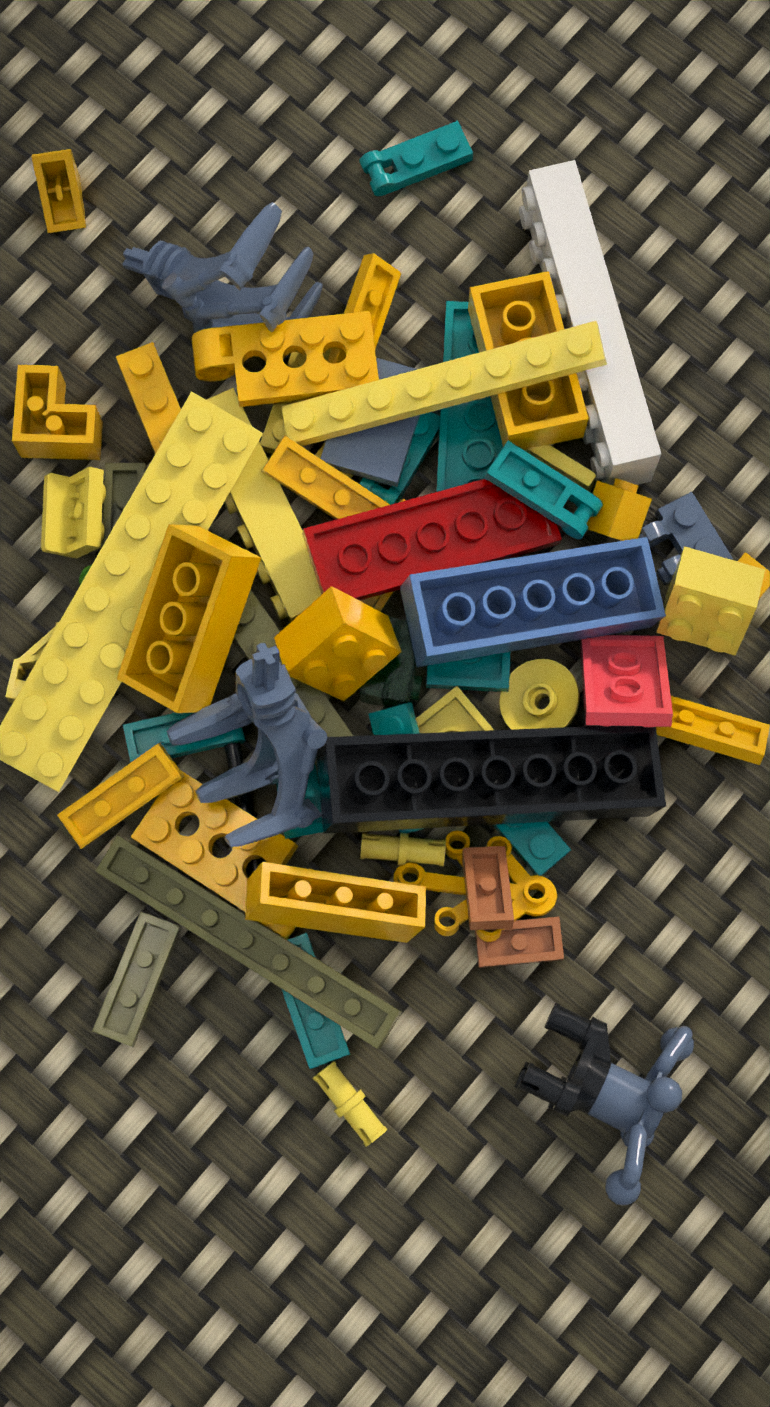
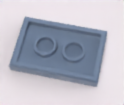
(376, 451)

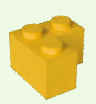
(46, 424)

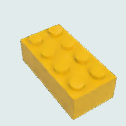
(513, 313)
(188, 618)

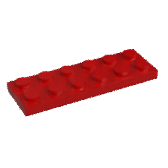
(433, 532)

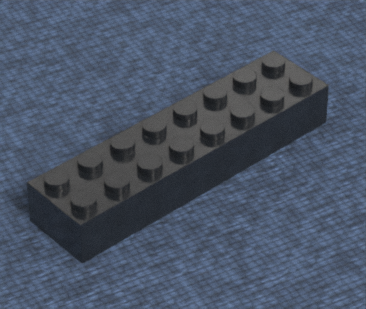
(488, 777)

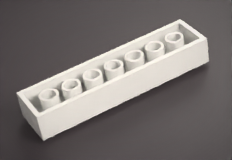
(571, 252)

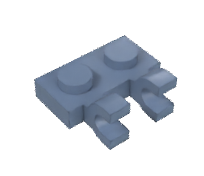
(686, 526)

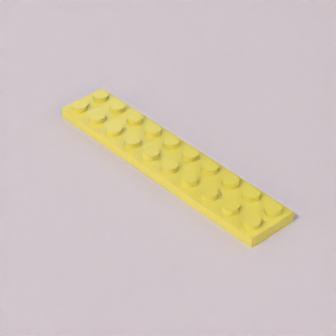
(84, 654)

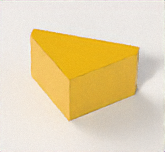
(59, 190)

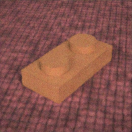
(487, 888)
(526, 943)

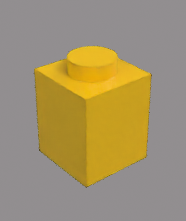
(621, 511)

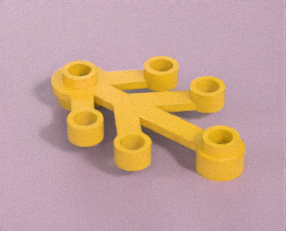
(521, 900)

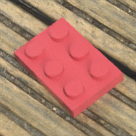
(626, 681)

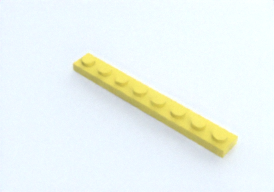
(445, 384)

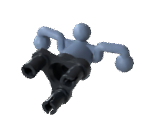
(610, 1091)

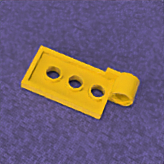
(223, 350)
(194, 853)

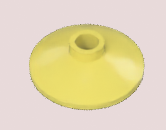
(529, 685)

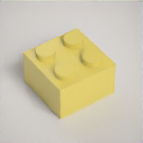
(711, 601)

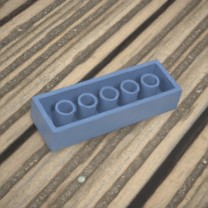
(531, 601)

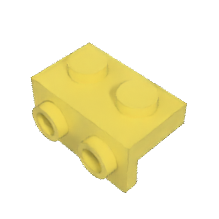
(73, 513)

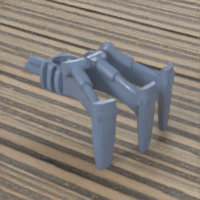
(214, 304)
(283, 750)

